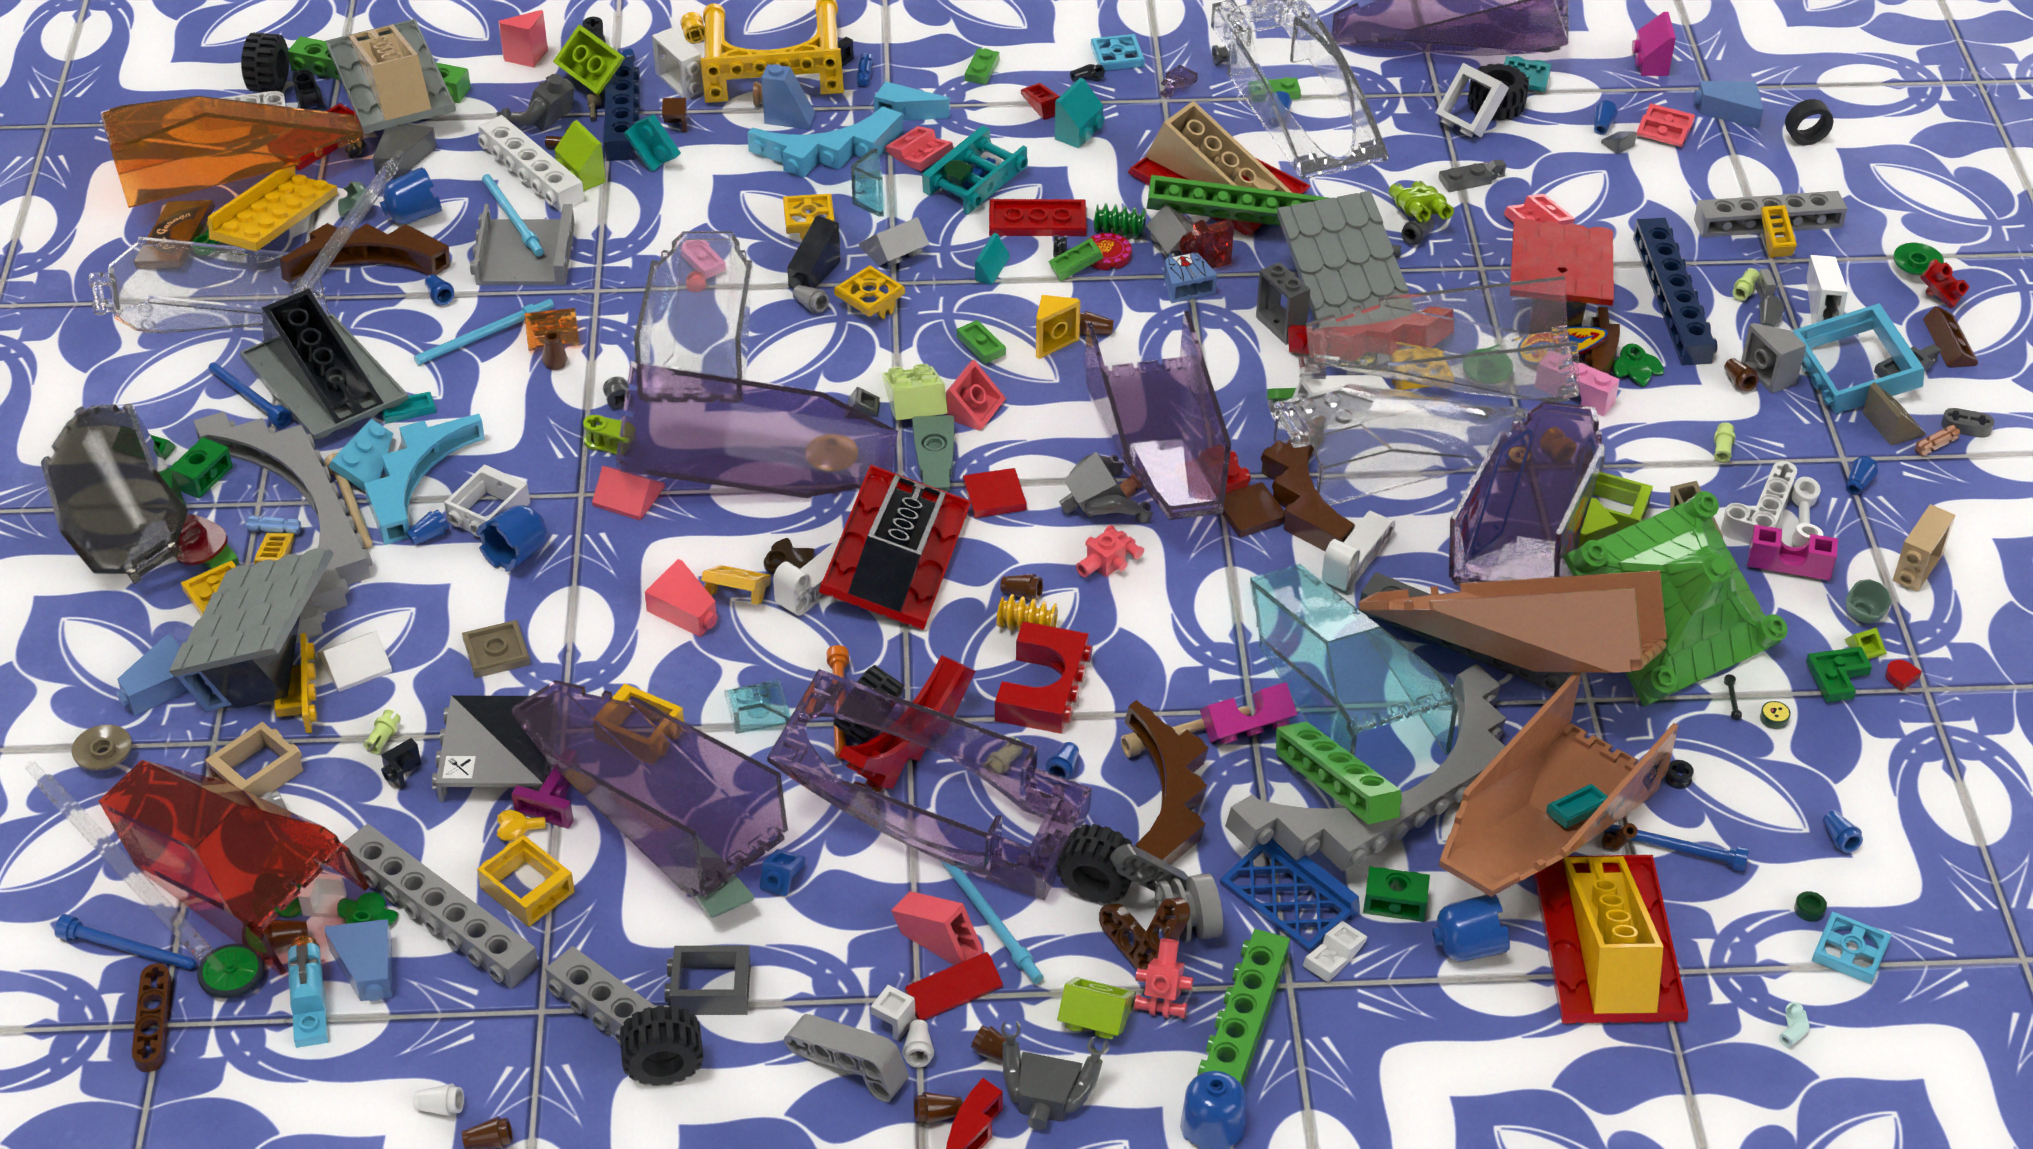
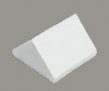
(355, 661)

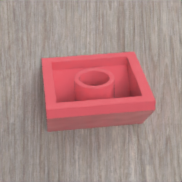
(524, 38)
(973, 397)
(625, 492)

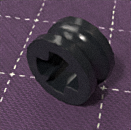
(1060, 245)
(1682, 767)

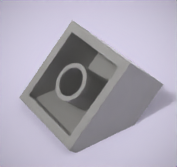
(1168, 228)
(896, 242)
(1774, 355)

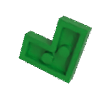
(1833, 671)

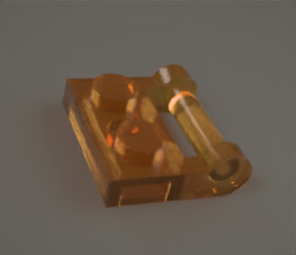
(559, 320)

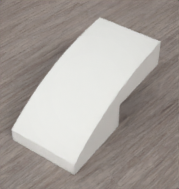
(1336, 951)

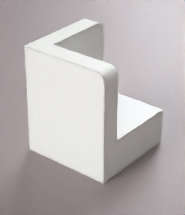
(322, 896)
(895, 1009)

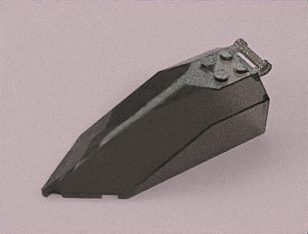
(114, 492)

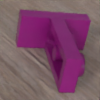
(546, 802)

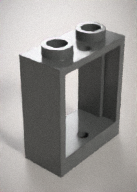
(1272, 283)
(710, 1000)

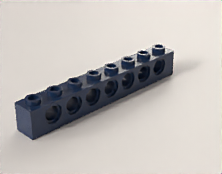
(1674, 292)

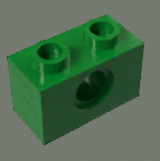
(201, 467)
(1396, 894)

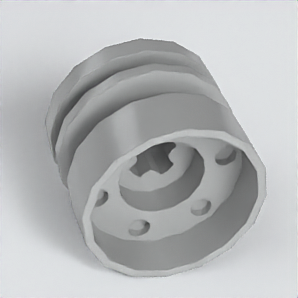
(1203, 901)

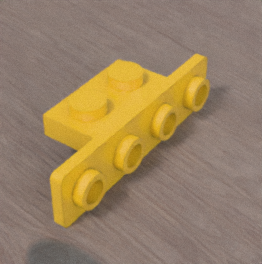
(301, 691)

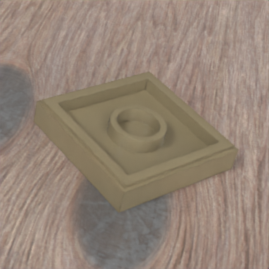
(496, 648)

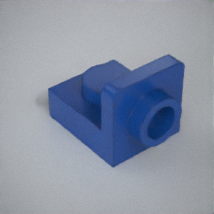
(779, 870)

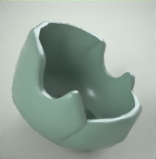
(354, 192)
(1868, 601)

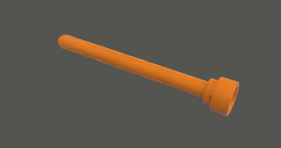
(838, 659)

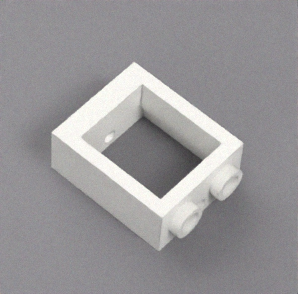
(683, 78)
(1487, 109)
(484, 481)

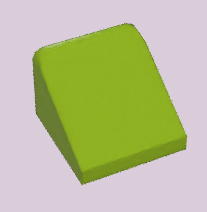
(1869, 641)

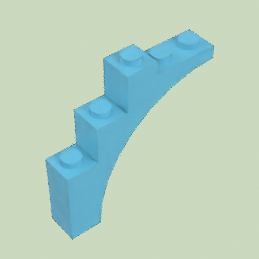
(830, 148)
(404, 468)

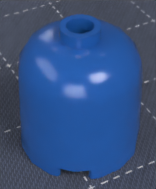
(410, 197)
(512, 536)
(1471, 929)
(1214, 1111)

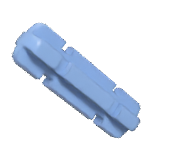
(273, 525)

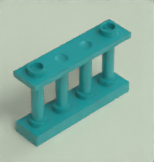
(969, 152)

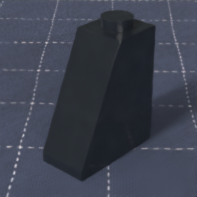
(816, 254)

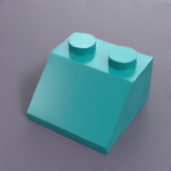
(1077, 114)

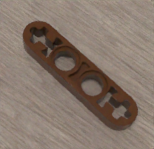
(148, 1017)

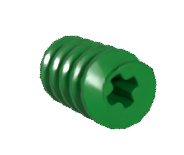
(1119, 221)

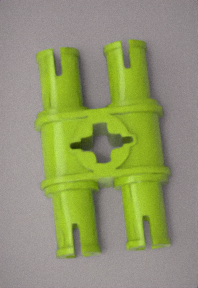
(1421, 201)

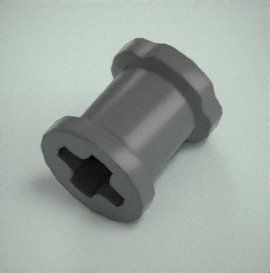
(1219, 54)

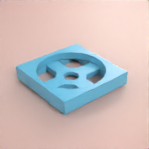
(1126, 43)
(1844, 963)

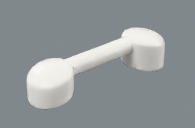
(1805, 494)

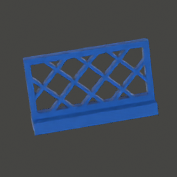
(1312, 878)

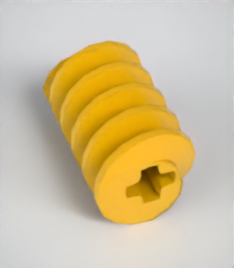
(1016, 613)

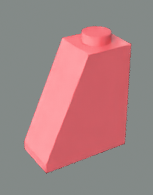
(682, 600)
(938, 926)

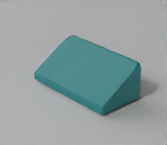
(991, 260)

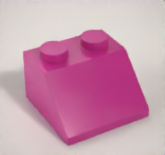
(1655, 46)

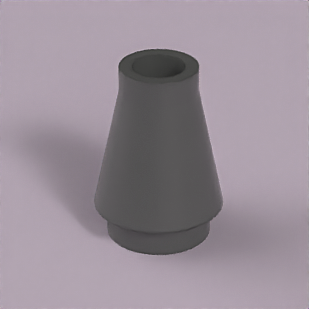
(1416, 231)
(1770, 310)

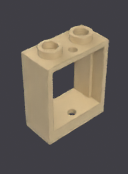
(1924, 547)
(269, 778)

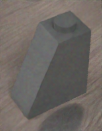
(414, 141)

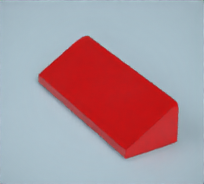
(954, 986)

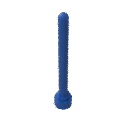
(277, 414)
(1734, 857)
(71, 928)

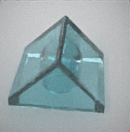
(868, 183)

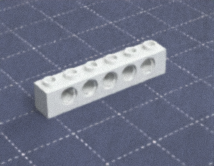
(530, 163)

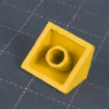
(1056, 324)

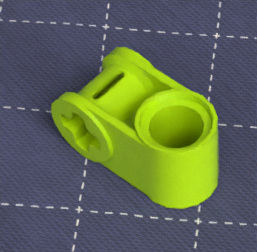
(605, 434)

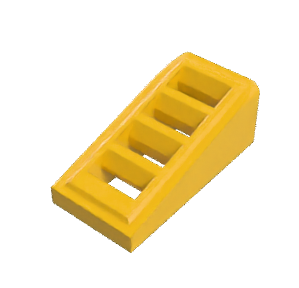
(1778, 246)
(274, 546)

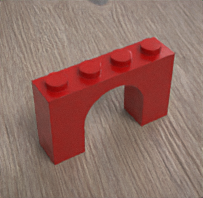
(1050, 705)

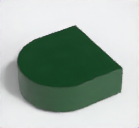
(957, 171)

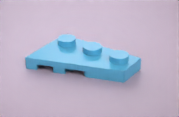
(362, 456)

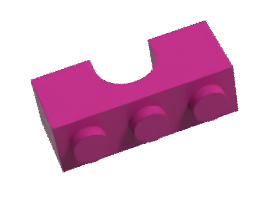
(1812, 560)
(1272, 707)

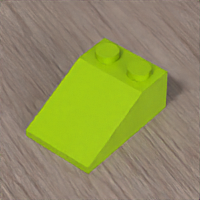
(588, 59)

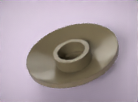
(101, 747)

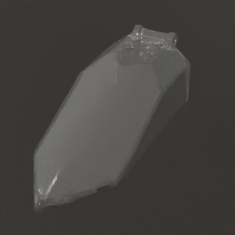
(1388, 437)

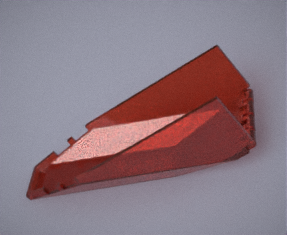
(222, 848)

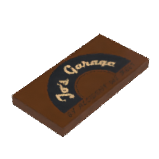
(182, 220)

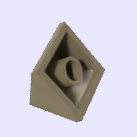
(1890, 417)

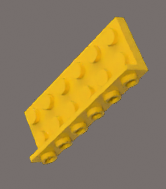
(268, 209)

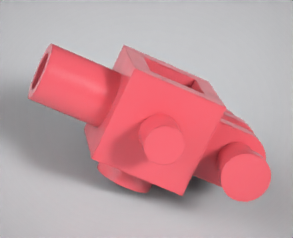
(1108, 552)
(1163, 980)

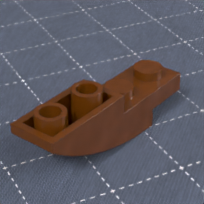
(1604, 355)

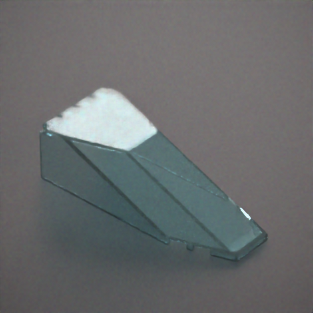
(1344, 664)

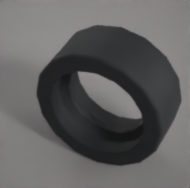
(1816, 132)

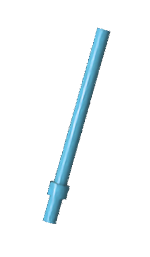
(528, 237)
(482, 332)
(1020, 955)

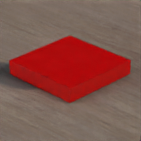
(994, 492)

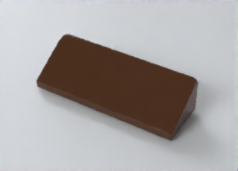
(1949, 338)

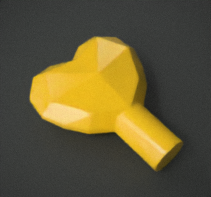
(515, 824)

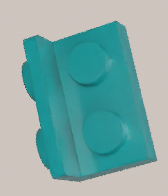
(1536, 71)
(652, 142)

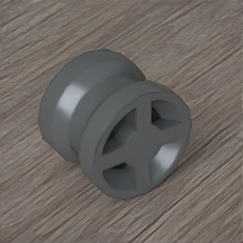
(615, 392)

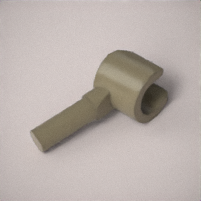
(593, 102)

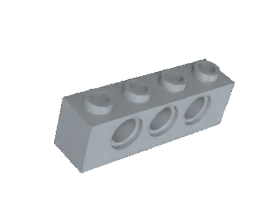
(593, 991)

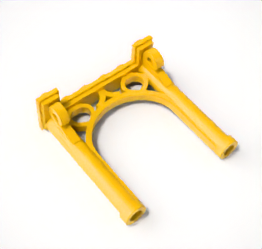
(750, 63)

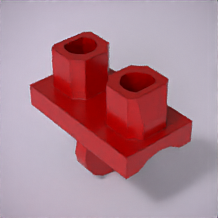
(1942, 283)

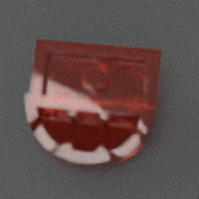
(1211, 242)

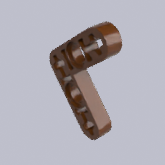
(1145, 942)

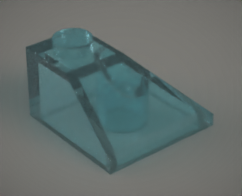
(757, 706)

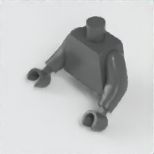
(547, 104)
(1098, 491)
(1046, 1084)

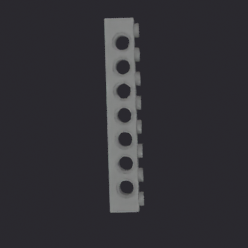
(442, 908)

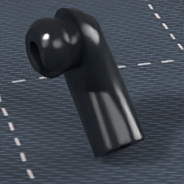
(1089, 71)
(356, 148)

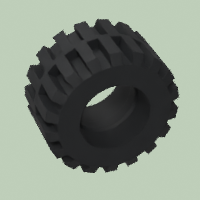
(265, 62)
(1515, 98)
(877, 679)
(1087, 864)
(661, 1045)

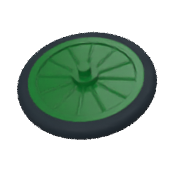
(240, 974)

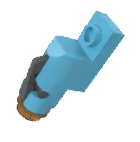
(307, 992)

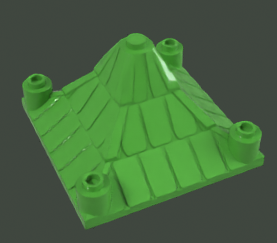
(1705, 597)

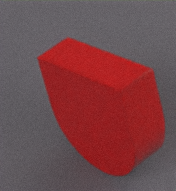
(1902, 673)

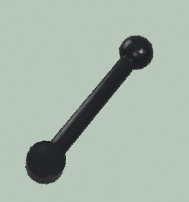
(1729, 680)

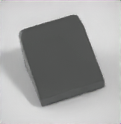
(1620, 141)
(864, 402)

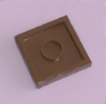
(1252, 509)

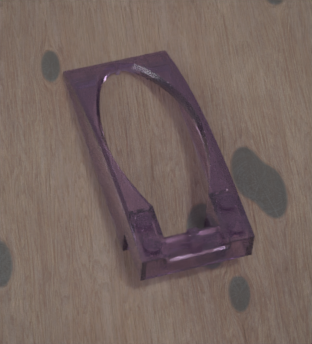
(993, 757)

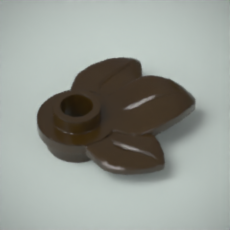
(783, 551)

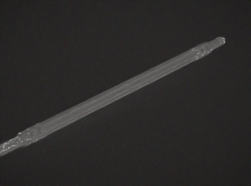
(347, 227)
(124, 866)

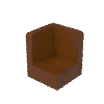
(675, 111)

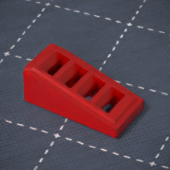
(1041, 99)

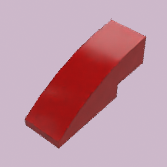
(974, 1119)

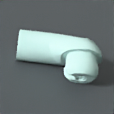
(1797, 1024)

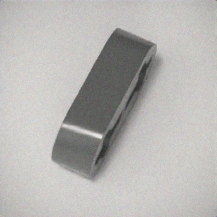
(1968, 422)

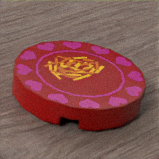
(1115, 250)

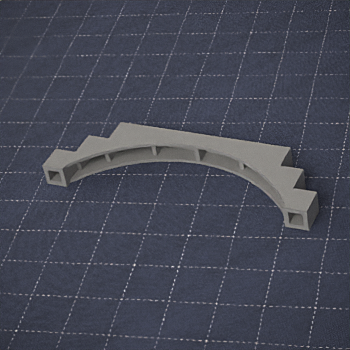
(293, 458)
(1348, 838)

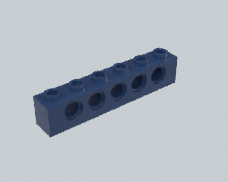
(621, 110)

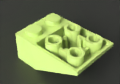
(915, 392)

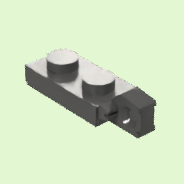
(1472, 175)
(1926, 356)

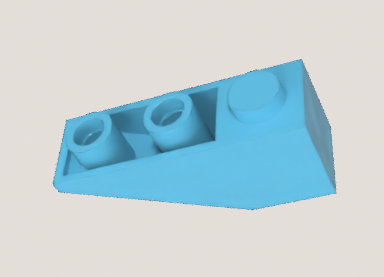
(912, 102)

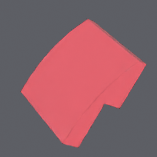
(1666, 125)
(919, 148)
(1540, 209)

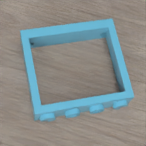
(1850, 324)

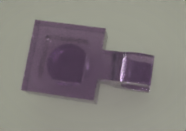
(1179, 78)

